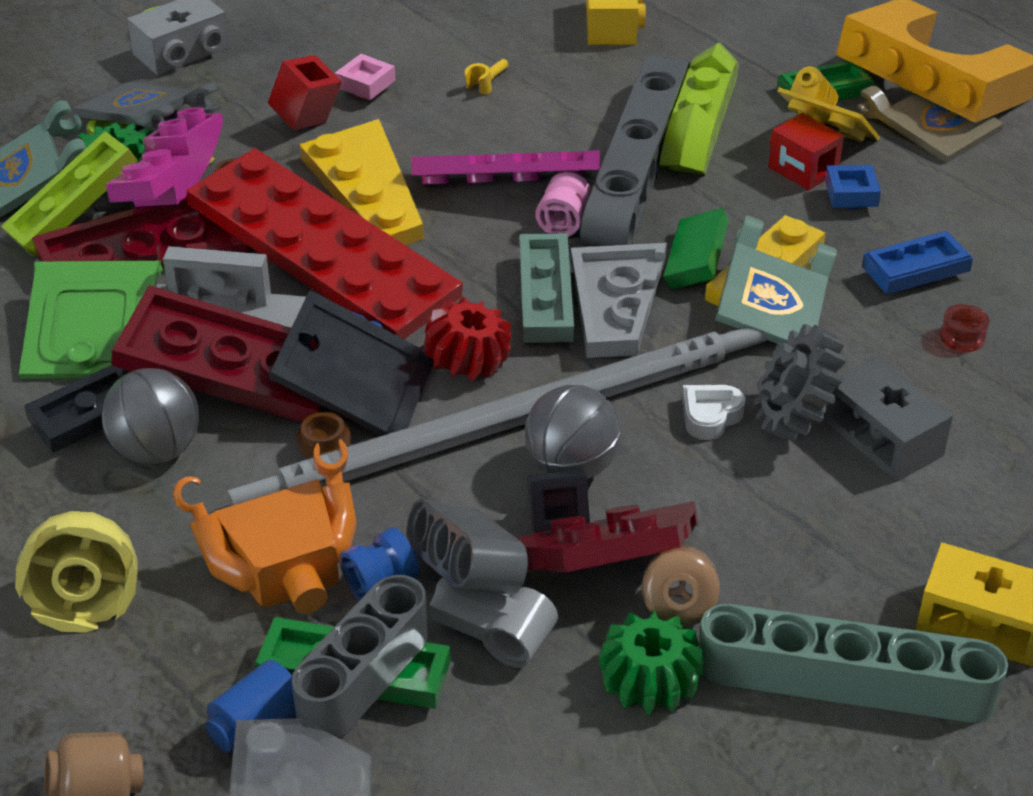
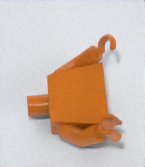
(282, 541)

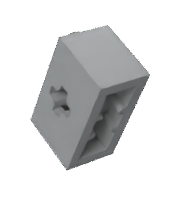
(178, 34)

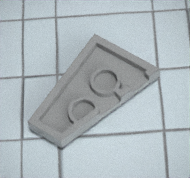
(615, 294)

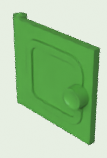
(80, 314)

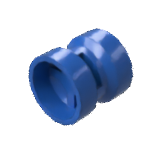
(386, 557)

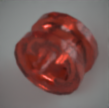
(964, 328)

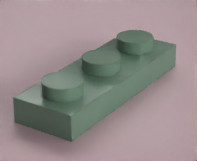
(546, 288)

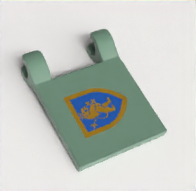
(33, 158)
(771, 292)

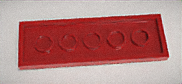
(323, 243)

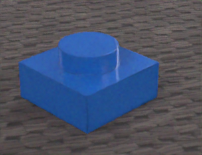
(852, 186)

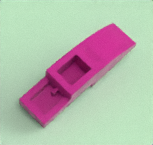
(172, 161)

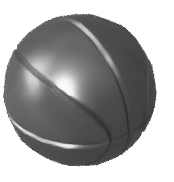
(150, 416)
(573, 431)

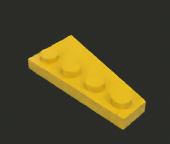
(366, 178)

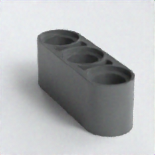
(466, 547)
(361, 655)

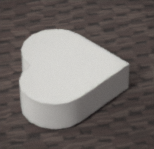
(711, 409)

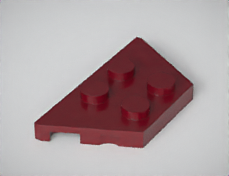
(619, 537)

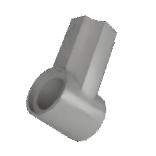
(506, 623)

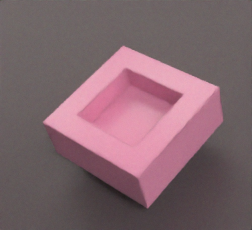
(366, 76)

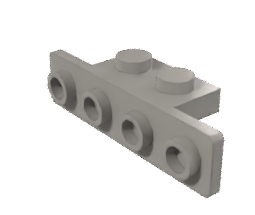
(229, 281)

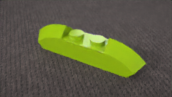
(699, 111)

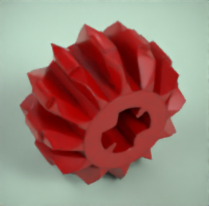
(467, 339)

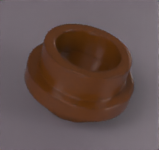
(322, 429)

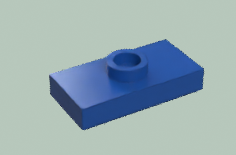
(917, 262)

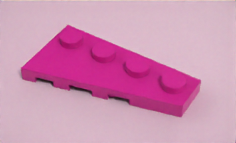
(523, 165)

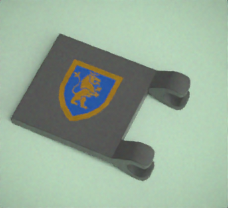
(145, 103)

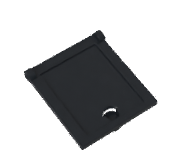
(356, 366)

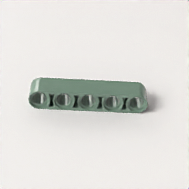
(852, 662)

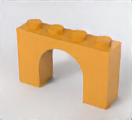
(894, 45)

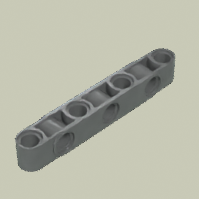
(633, 155)

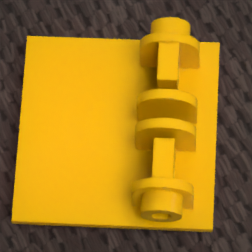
(818, 99)

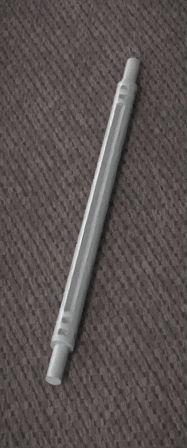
(504, 413)

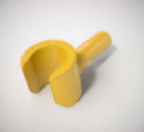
(482, 75)

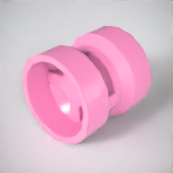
(563, 204)

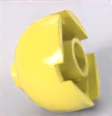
(77, 571)

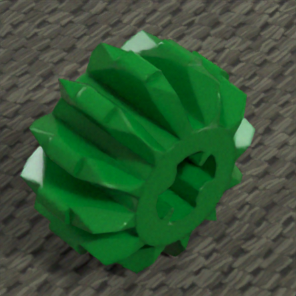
(651, 662)

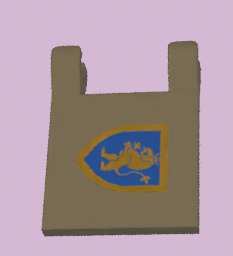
(927, 123)

